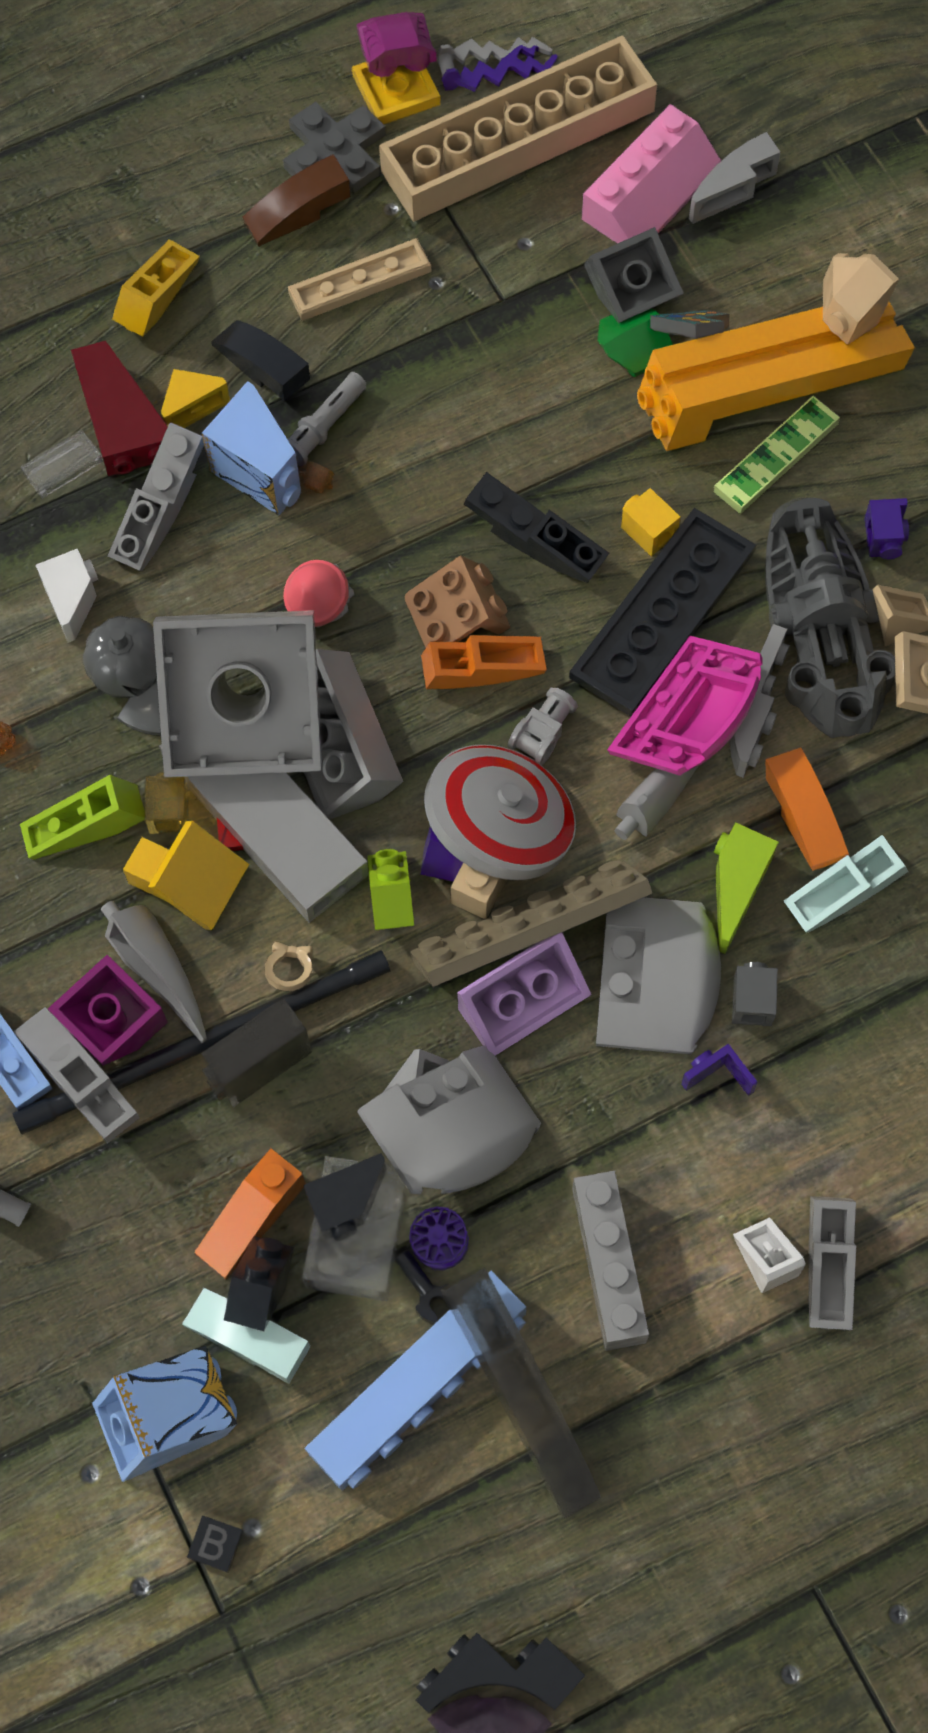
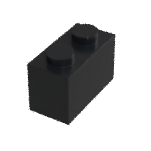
(258, 1283)

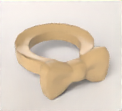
(279, 951)

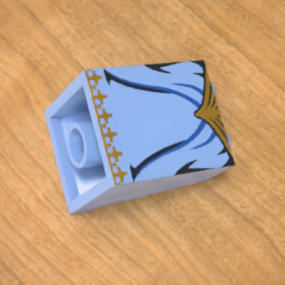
(253, 452)
(164, 1411)

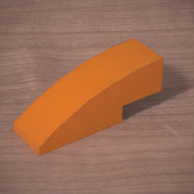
(482, 661)
(805, 808)

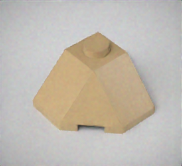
(856, 294)

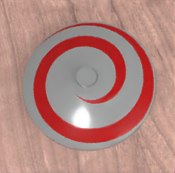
(499, 812)

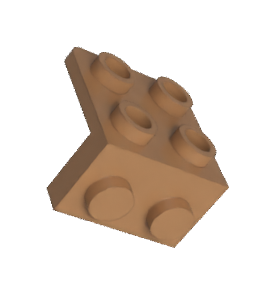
(456, 603)

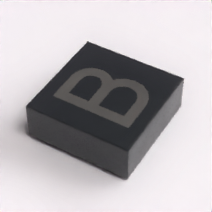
(215, 1544)

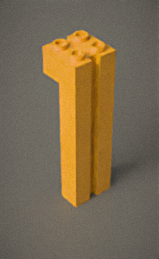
(760, 367)

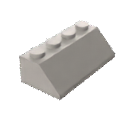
(354, 750)

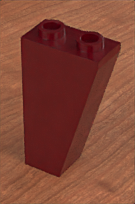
(121, 414)

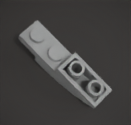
(159, 500)
(760, 719)
(76, 1074)

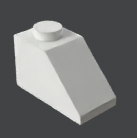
(69, 589)

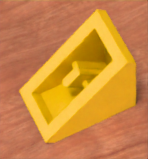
(193, 397)

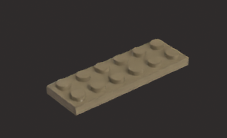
(531, 922)

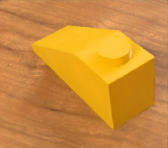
(153, 287)

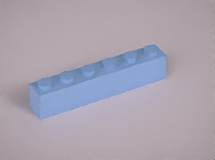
(400, 1398)

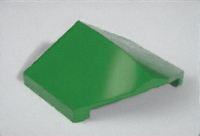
(631, 341)

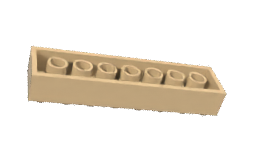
(517, 128)

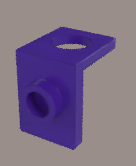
(708, 1063)

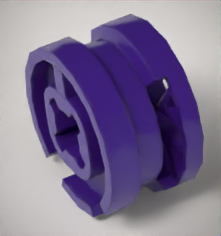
(439, 1238)

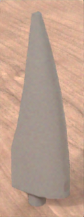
(650, 802)
(149, 954)

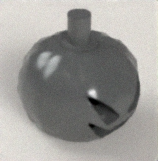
(121, 657)

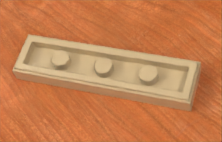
(359, 279)

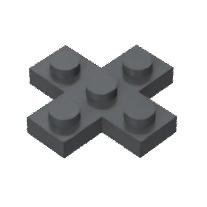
(343, 139)

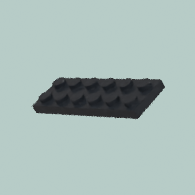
(662, 611)

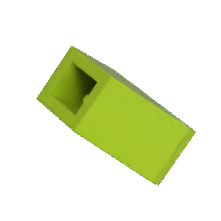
(390, 889)

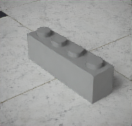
(610, 1261)

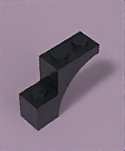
(474, 1663)

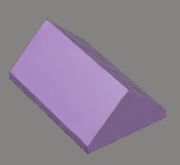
(523, 994)

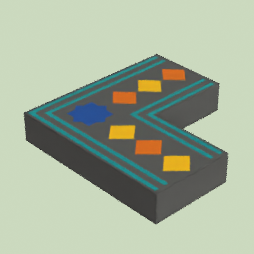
(691, 324)

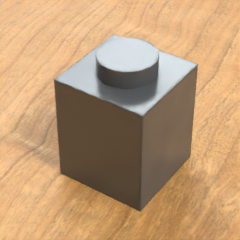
(754, 994)

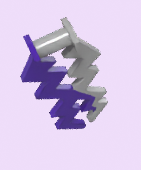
(507, 58)

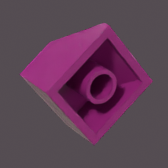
(108, 1012)

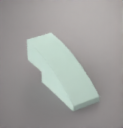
(846, 884)
(273, 1350)

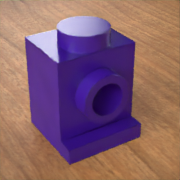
(886, 527)

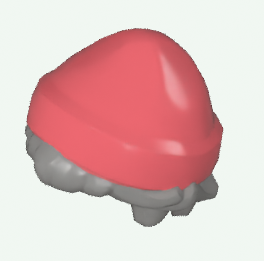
(320, 588)

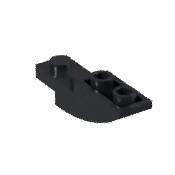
(534, 533)

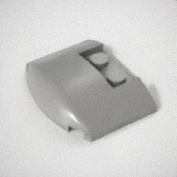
(658, 976)
(452, 1124)

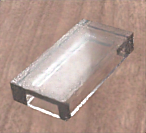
(62, 464)

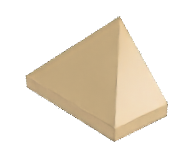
(900, 612)

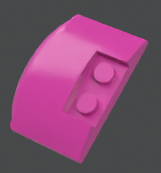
(691, 707)

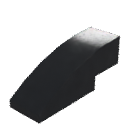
(263, 358)

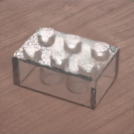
(366, 1260)

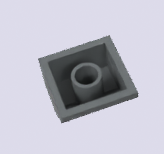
(633, 275)

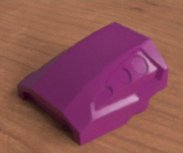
(396, 42)

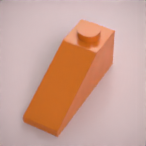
(250, 1212)

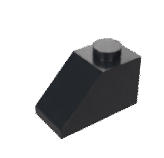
(345, 1197)

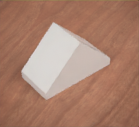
(769, 1254)

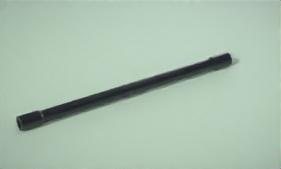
(354, 974)

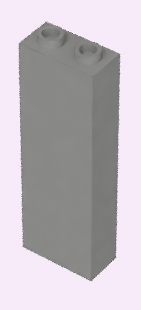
(284, 836)

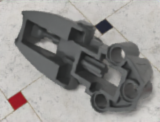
(825, 602)

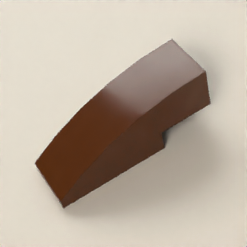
(298, 201)

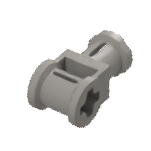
(542, 728)

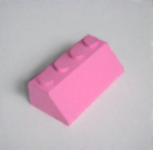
(650, 178)

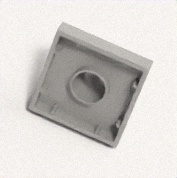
(225, 733)

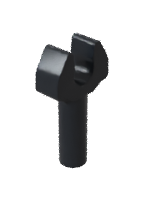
(427, 1291)

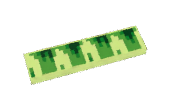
(776, 454)

